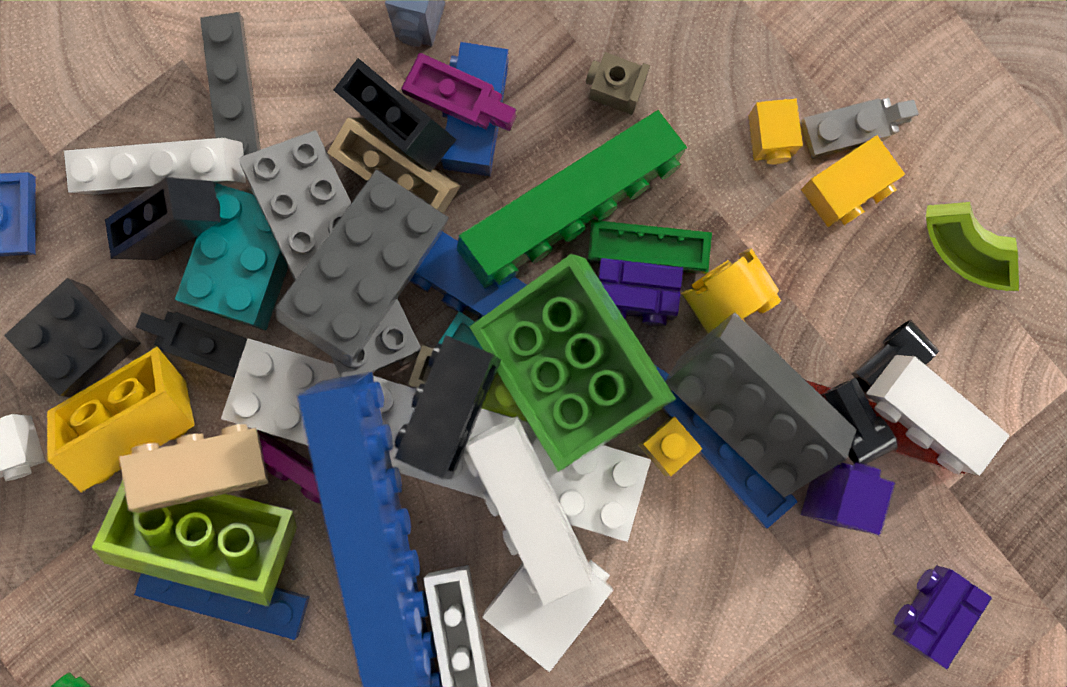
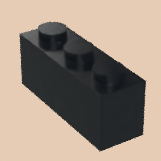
(394, 115)
(162, 219)
(446, 407)

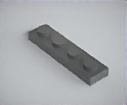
(230, 80)

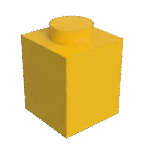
(775, 130)
(670, 446)

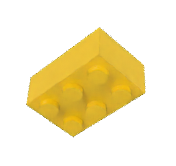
(123, 410)

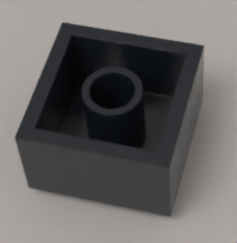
(72, 338)

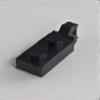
(195, 341)

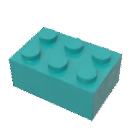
(235, 264)

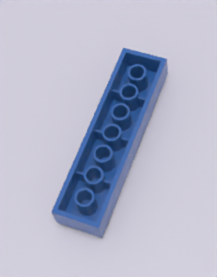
(369, 532)

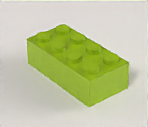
(205, 543)

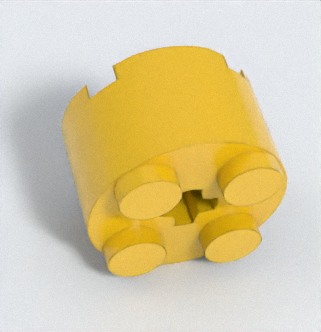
(732, 288)

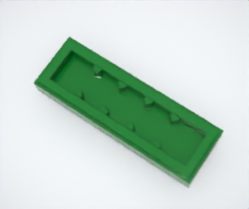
(650, 245)

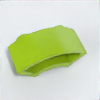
(972, 249)

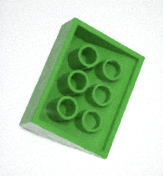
(571, 361)

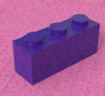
(849, 498)

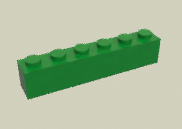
(570, 199)

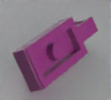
(457, 94)

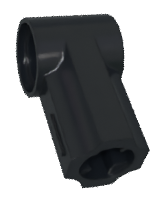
(903, 341)
(872, 434)

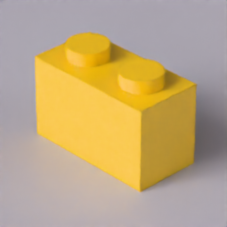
(853, 181)

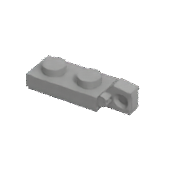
(855, 125)

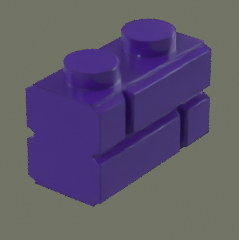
(642, 289)
(940, 615)

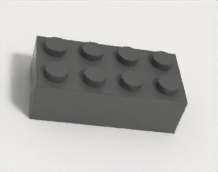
(361, 268)
(761, 406)

